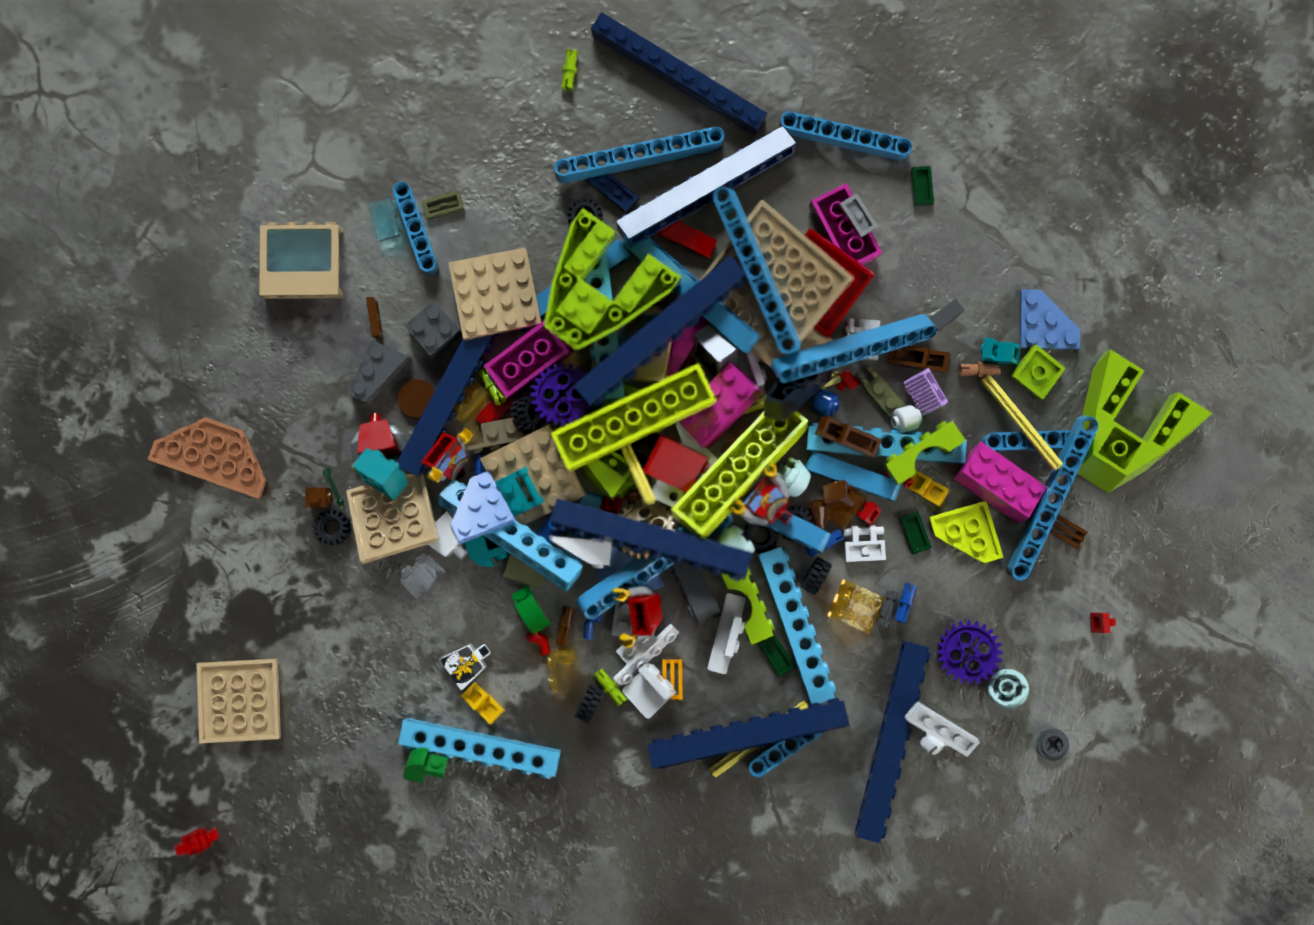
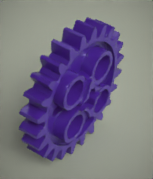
(549, 382)
(986, 661)

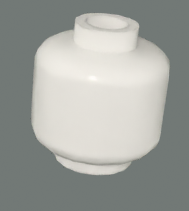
(906, 419)

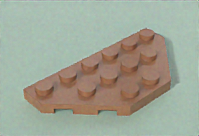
(213, 454)

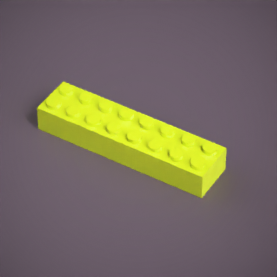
(634, 417)
(737, 473)

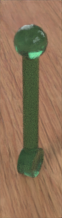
(326, 472)

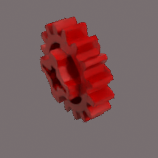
(196, 841)

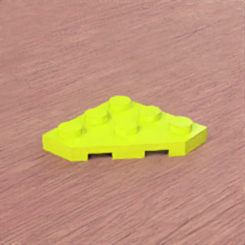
(969, 531)

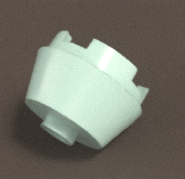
(795, 476)
(733, 538)
(1008, 689)

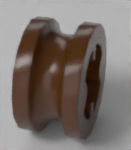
(633, 496)

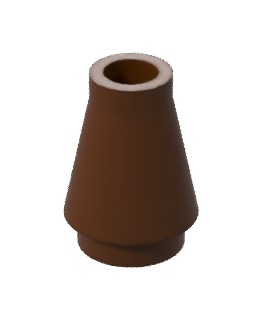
(818, 512)

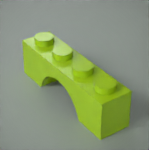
(903, 466)
(757, 625)

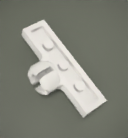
(940, 731)

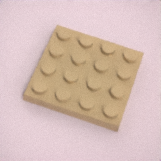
(494, 293)
(545, 469)
(391, 526)
(238, 700)

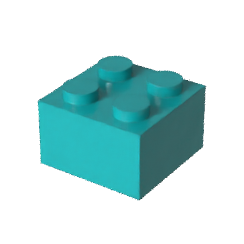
(381, 473)

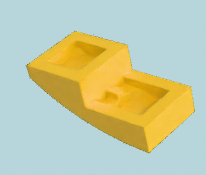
(928, 489)
(483, 703)

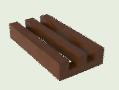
(374, 317)
(1080, 538)

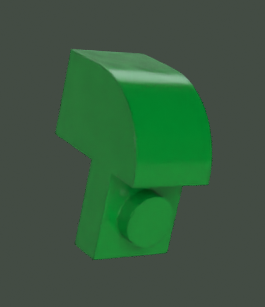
(530, 610)
(424, 763)

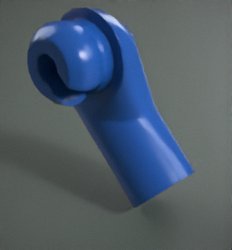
(589, 627)

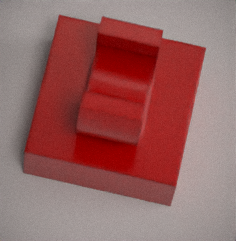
(848, 379)
(870, 513)
(1101, 622)

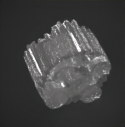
(422, 575)

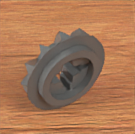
(1061, 743)

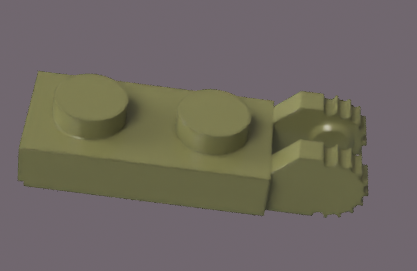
(880, 391)

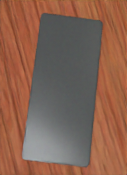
(947, 314)

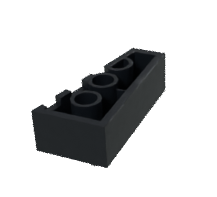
(787, 397)

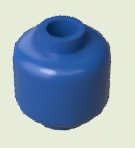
(825, 402)

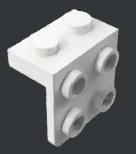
(648, 690)

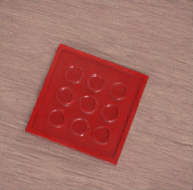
(847, 298)

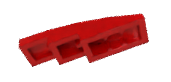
(689, 238)

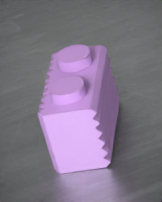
(925, 392)

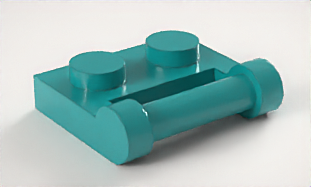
(514, 493)

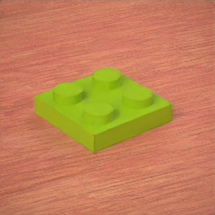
(1038, 372)

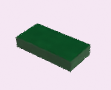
(922, 186)
(915, 532)
(776, 655)

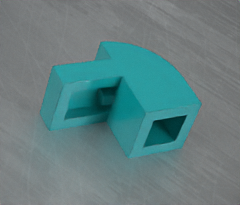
(1000, 352)
(480, 552)

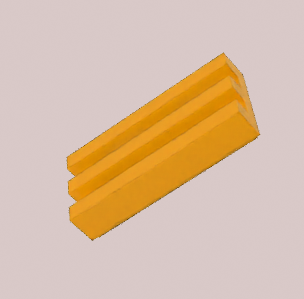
(671, 662)

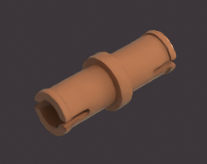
(979, 369)

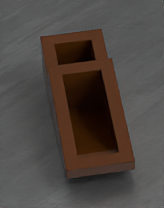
(920, 359)
(848, 436)

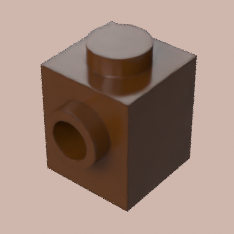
(838, 495)
(318, 497)

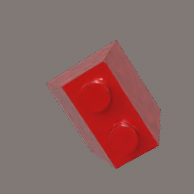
(676, 463)

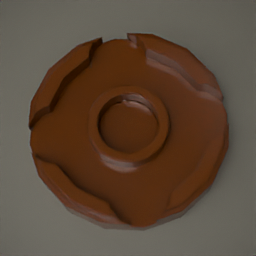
(414, 397)

